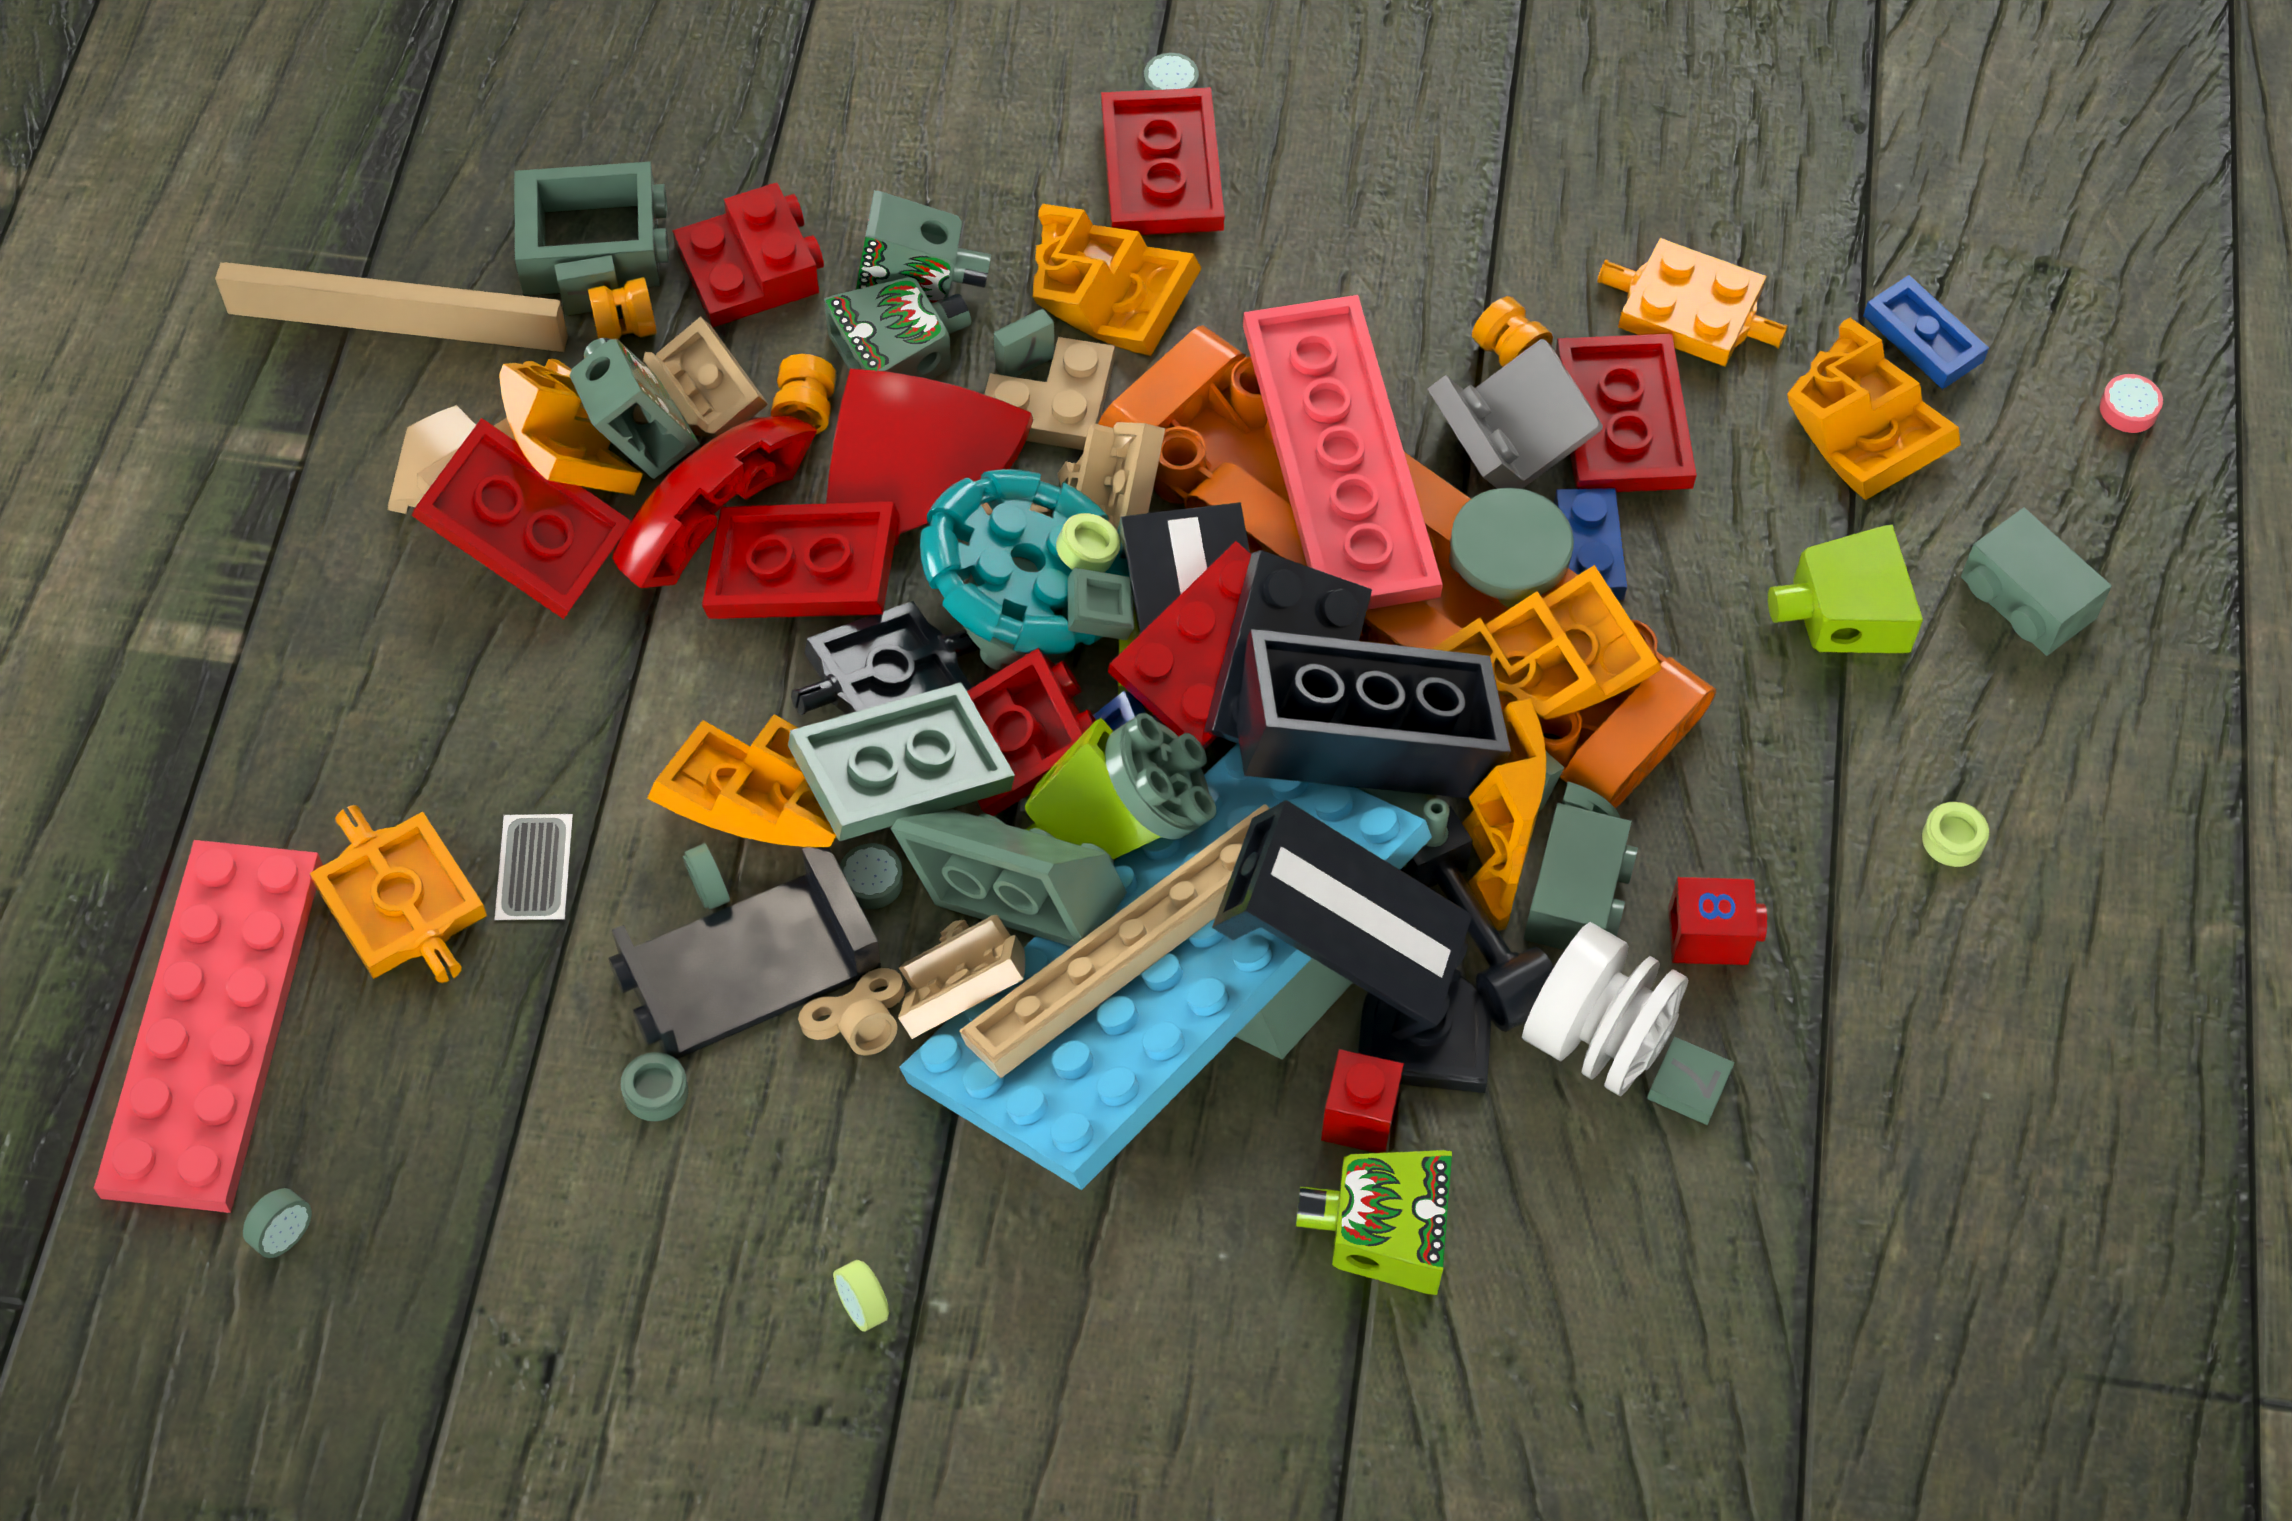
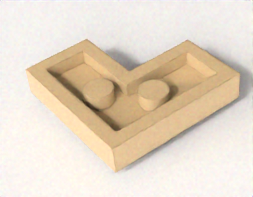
(1070, 397)

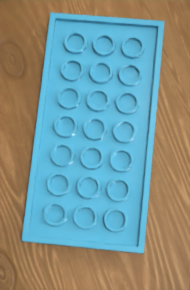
(1141, 1046)

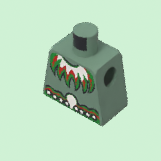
(918, 244)
(895, 328)
(610, 388)

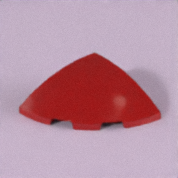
(915, 439)

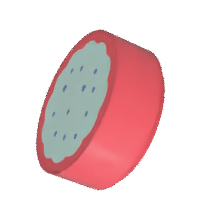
(2131, 403)

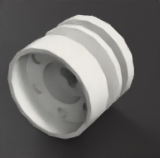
(1599, 1005)

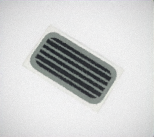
(533, 867)

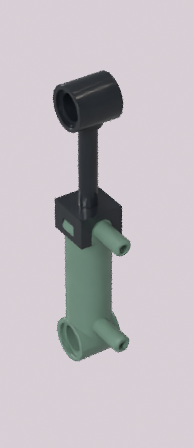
(1513, 977)

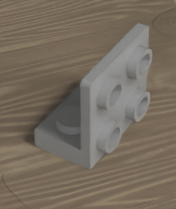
(1519, 417)

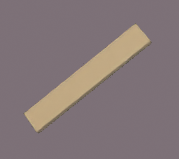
(392, 306)
(1106, 957)

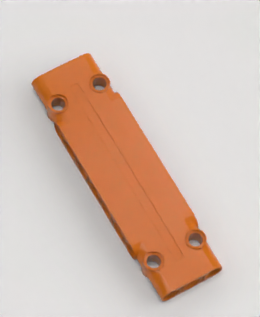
(1222, 437)

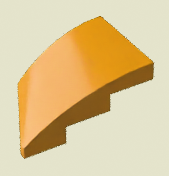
(1109, 279)
(1868, 414)
(557, 430)
(1561, 647)
(744, 787)
(1507, 812)

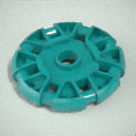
(992, 544)

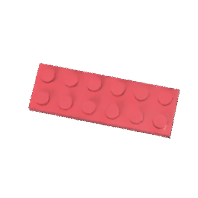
(1341, 449)
(209, 1028)

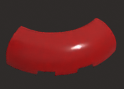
(683, 505)

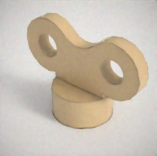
(858, 1014)

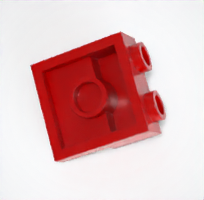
(750, 255)
(1031, 720)

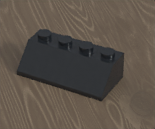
(1369, 715)

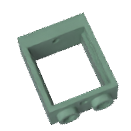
(582, 189)

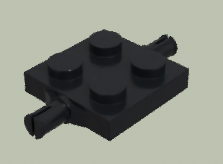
(881, 661)

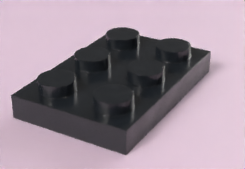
(1283, 599)

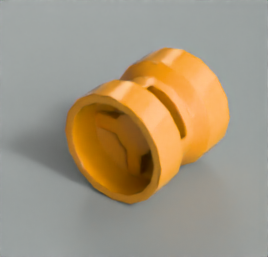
(635, 308)
(1507, 330)
(809, 393)

